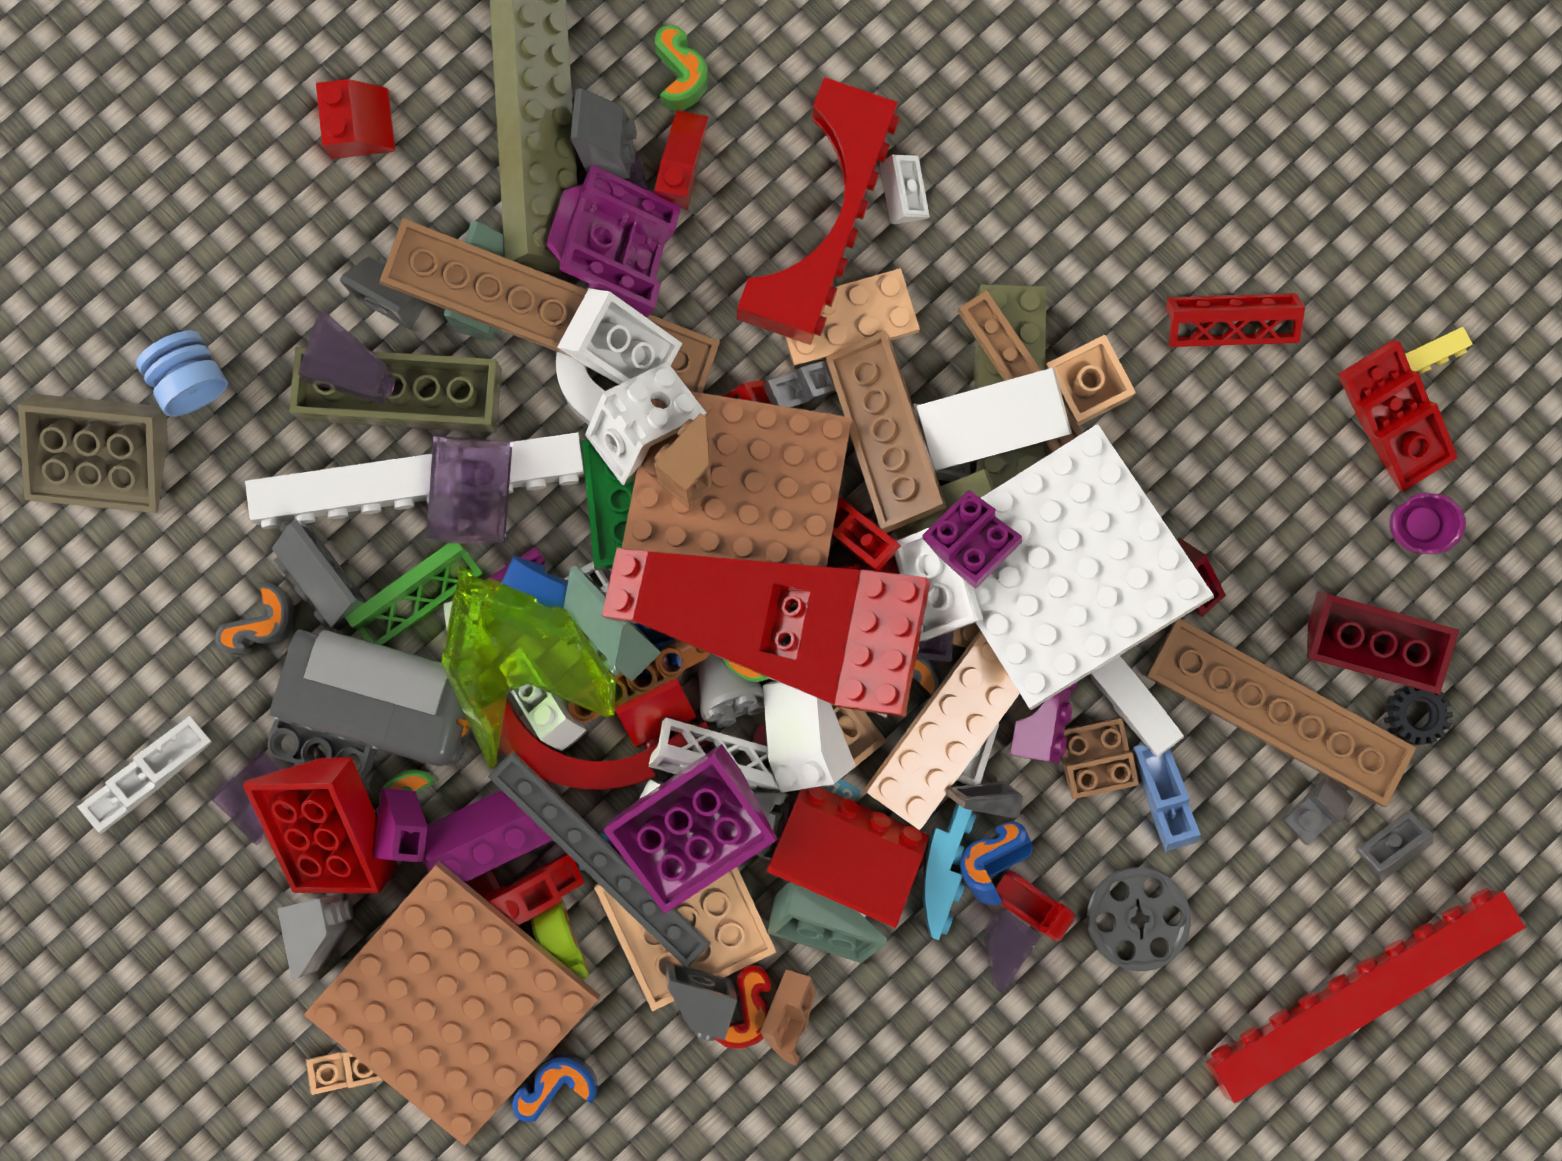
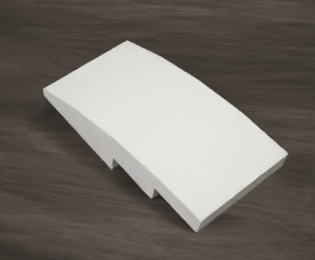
(994, 419)

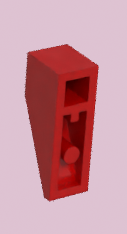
(681, 158)
(862, 536)

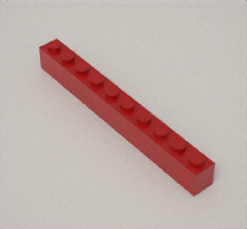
(1364, 994)

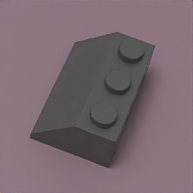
(317, 575)

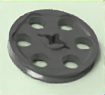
(1153, 927)

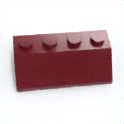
(1379, 642)

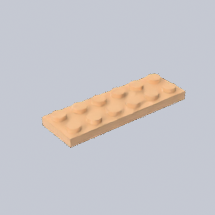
(945, 735)

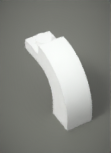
(577, 387)

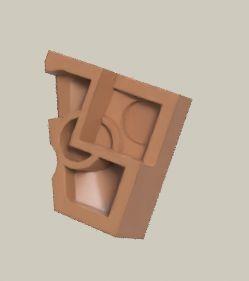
(789, 1015)

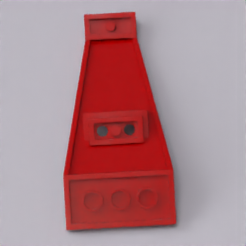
(849, 635)

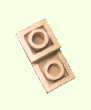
(337, 1072)

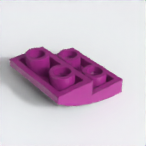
(972, 539)

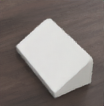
(904, 189)

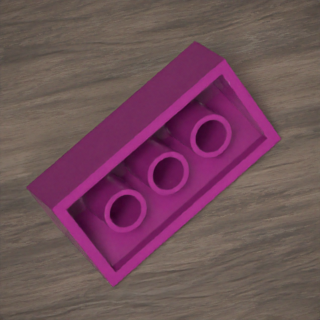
(482, 837)

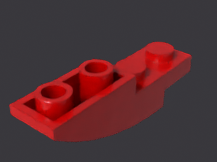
(537, 890)

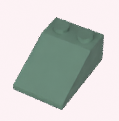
(823, 924)

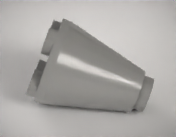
(725, 694)

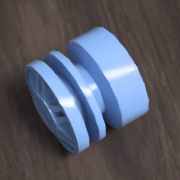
(181, 373)

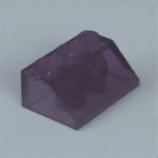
(469, 490)

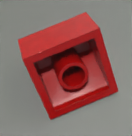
(354, 118)
(645, 714)

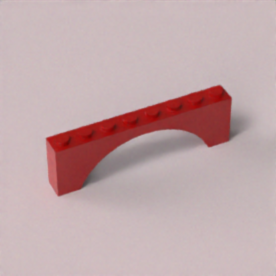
(796, 297)

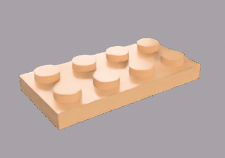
(859, 313)

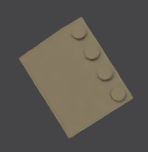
(92, 452)

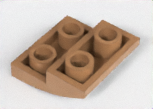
(1098, 758)

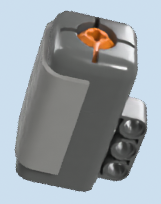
(364, 700)

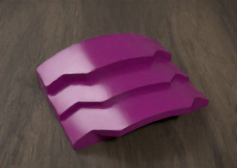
(613, 237)

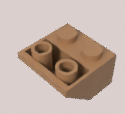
(685, 465)

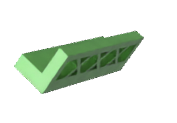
(405, 586)

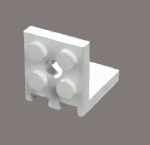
(630, 424)

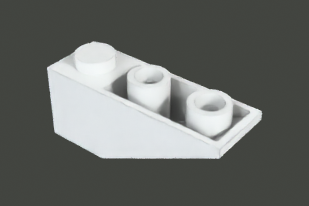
(548, 716)

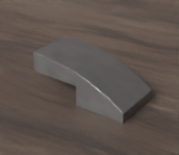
(801, 387)

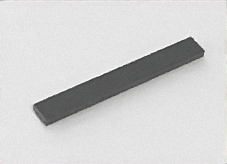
(596, 857)

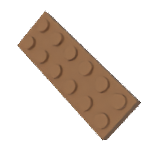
(885, 432)

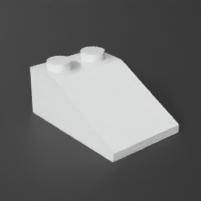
(616, 338)
(803, 739)

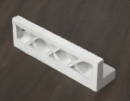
(675, 759)

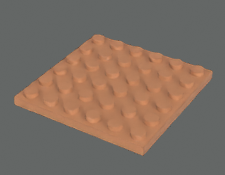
(769, 492)
(452, 1003)

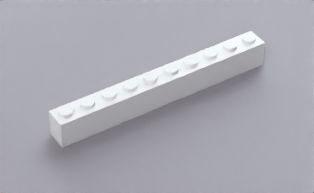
(398, 483)

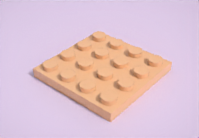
(719, 911)

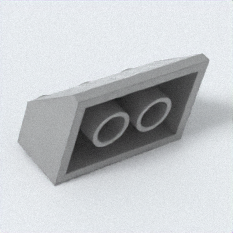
(314, 932)

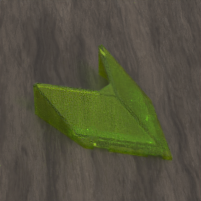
(508, 641)

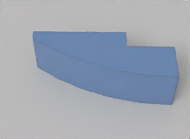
(1166, 798)

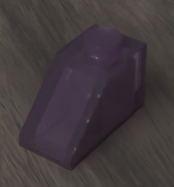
(1007, 947)

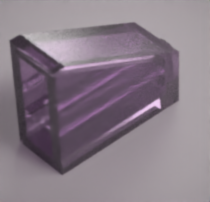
(343, 363)

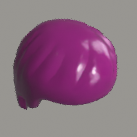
(1428, 523)

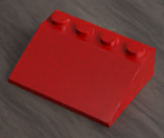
(321, 827)
(849, 854)

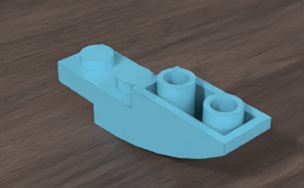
(939, 883)

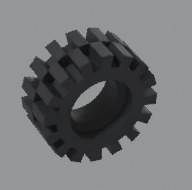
(1437, 715)

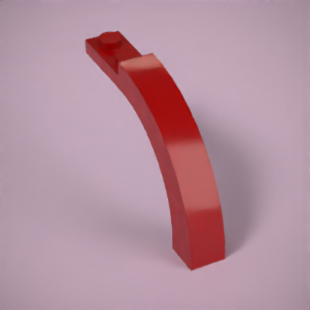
(572, 771)

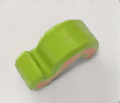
(556, 936)

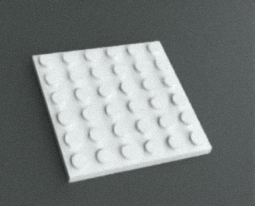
(1089, 571)

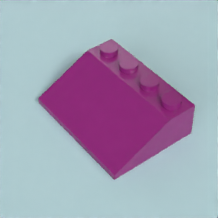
(691, 829)

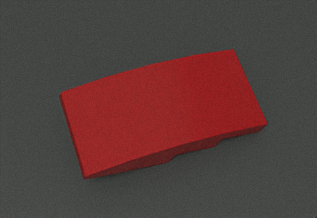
(1398, 415)

